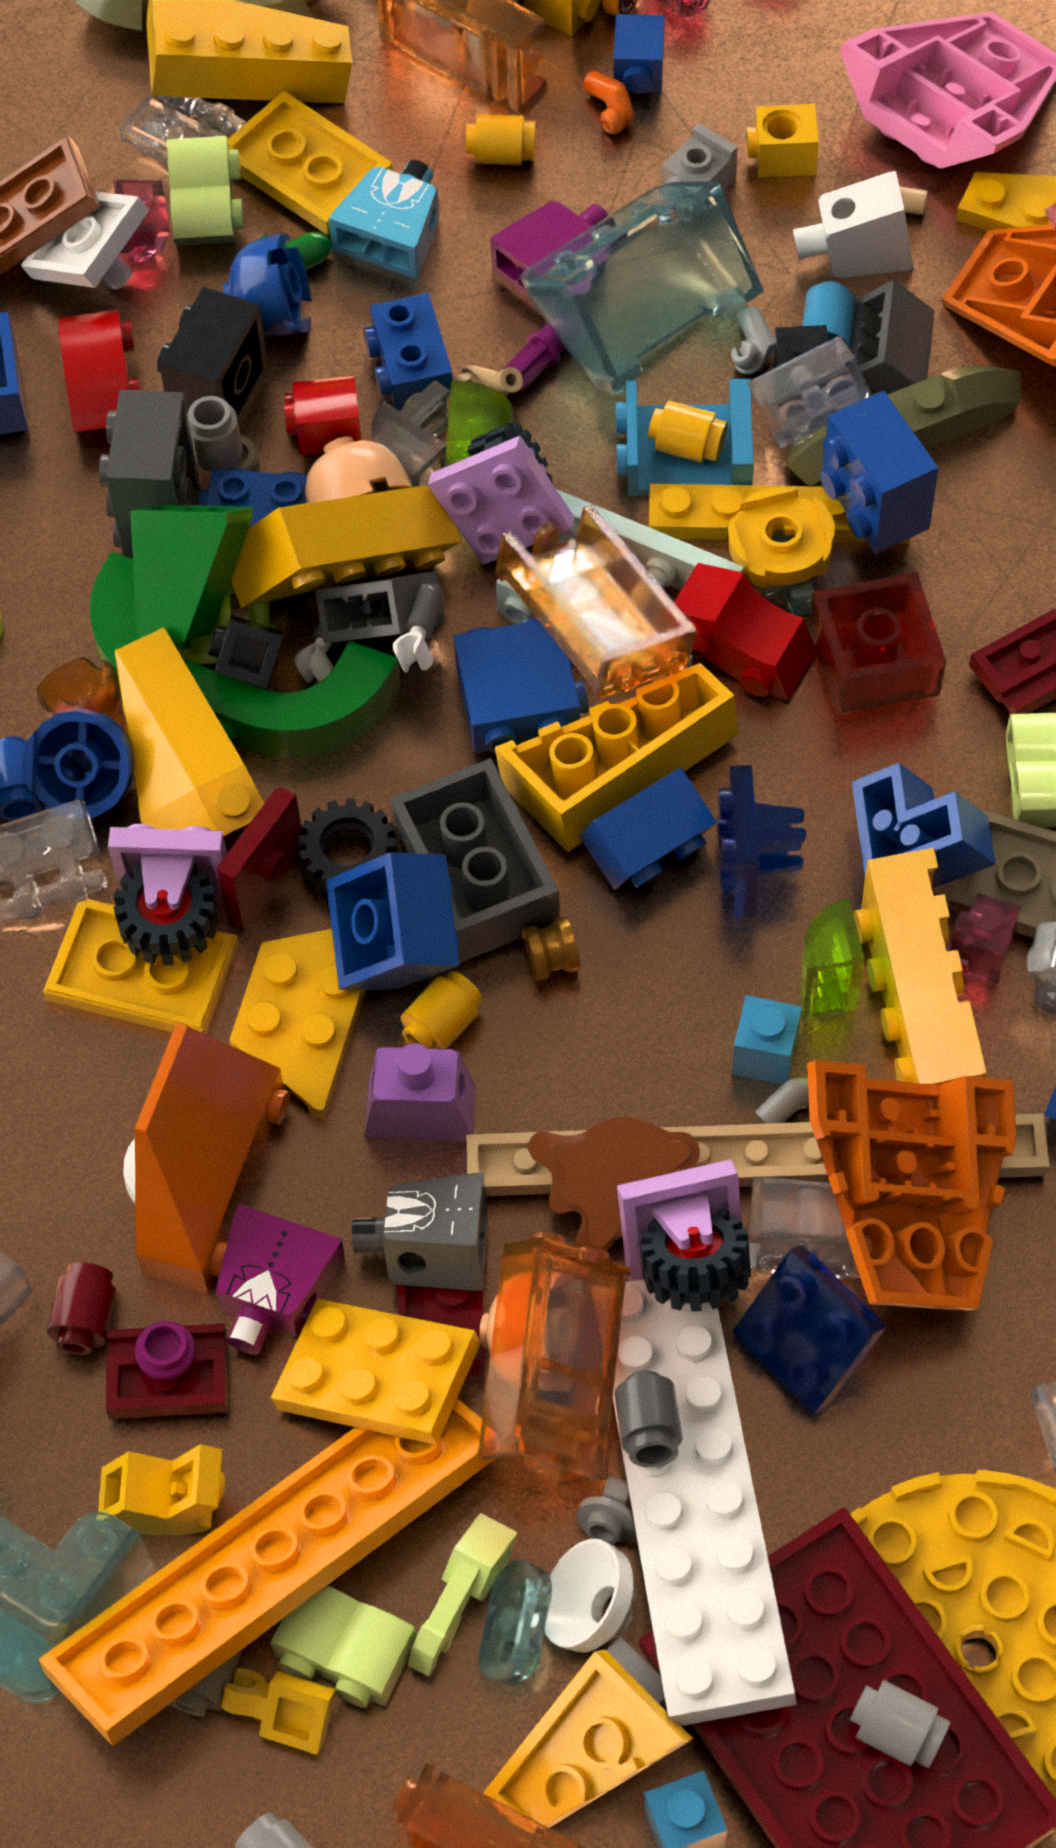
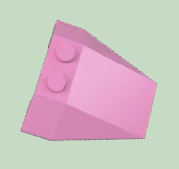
(950, 84)

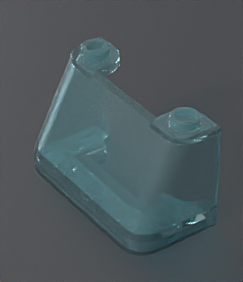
(643, 279)

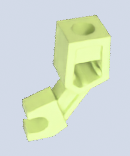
(469, 1572)

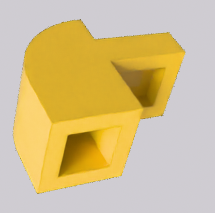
(164, 1494)

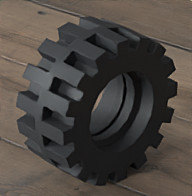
(337, 825)

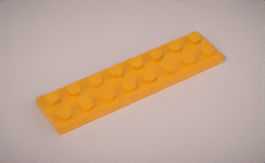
(256, 1571)

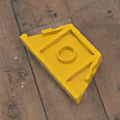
(299, 1016)

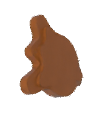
(596, 1161)

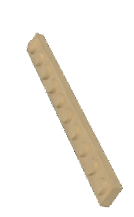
(755, 1150)

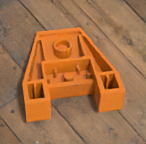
(192, 1150)

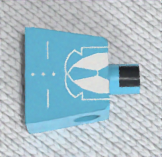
(388, 219)

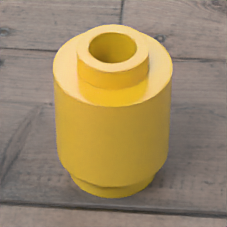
(501, 139)
(687, 432)
(441, 1011)

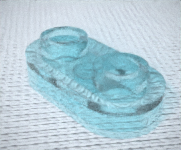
(515, 1623)

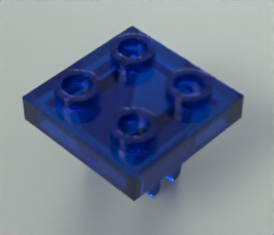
(753, 840)
(808, 1329)

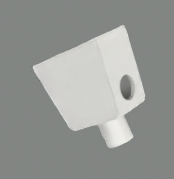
(860, 229)

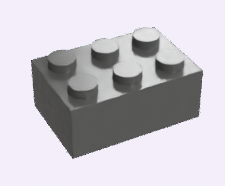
(148, 458)
(488, 852)

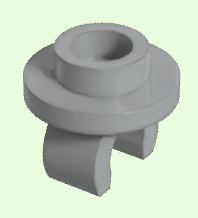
(607, 1515)

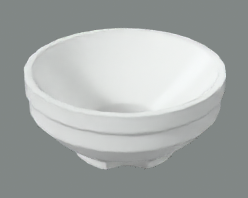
(580, 1589)

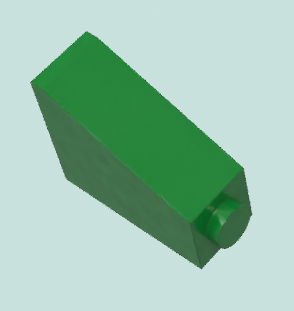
(184, 566)

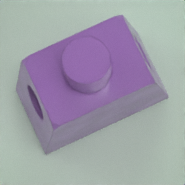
(419, 1095)

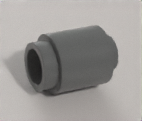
(648, 1419)

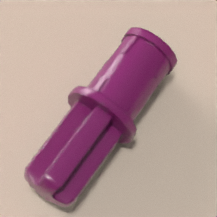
(541, 350)

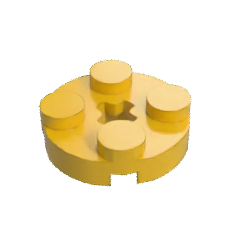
(781, 562)

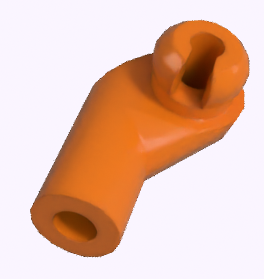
(615, 95)

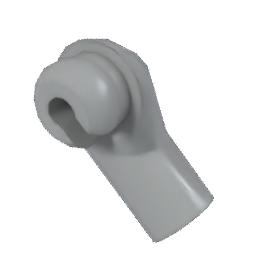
(758, 344)
(785, 1101)

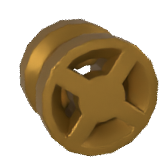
(551, 948)

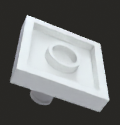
(92, 246)

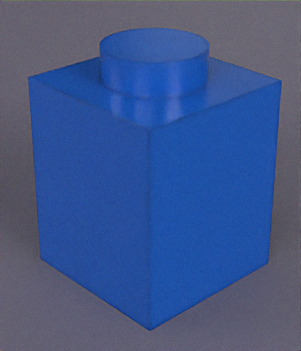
(639, 52)

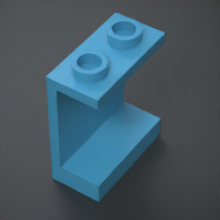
(647, 466)

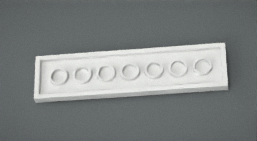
(701, 1526)

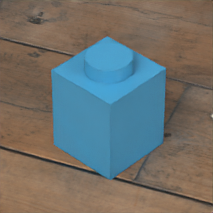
(766, 1040)
(685, 1814)

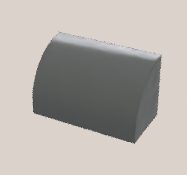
(892, 338)

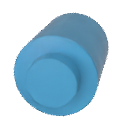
(831, 306)

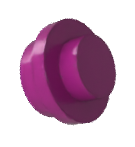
(165, 1350)

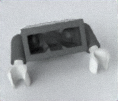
(376, 609)

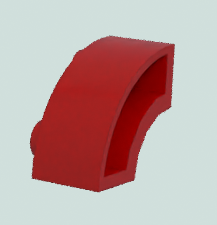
(95, 365)
(322, 412)
(745, 632)

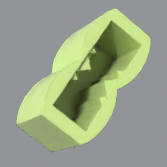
(203, 190)
(1032, 767)
(345, 1644)

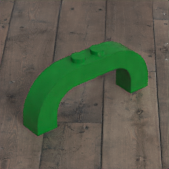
(257, 719)

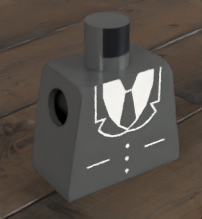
(431, 1233)

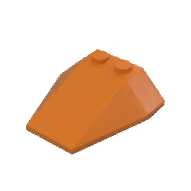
(1011, 288)

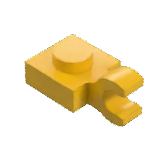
(289, 1707)

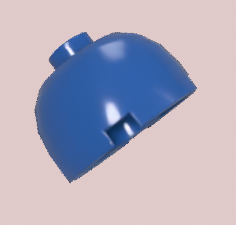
(275, 280)
(79, 758)

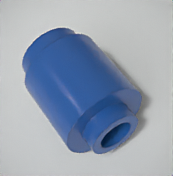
(15, 796)

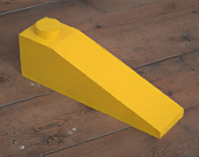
(180, 751)

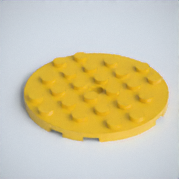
(983, 1566)

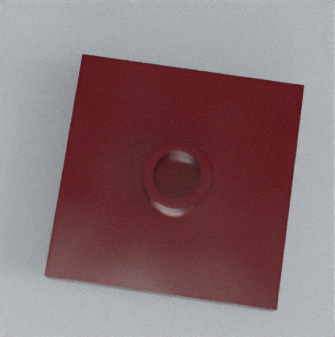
(260, 858)

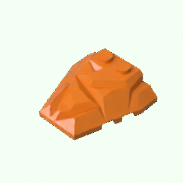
(914, 1178)

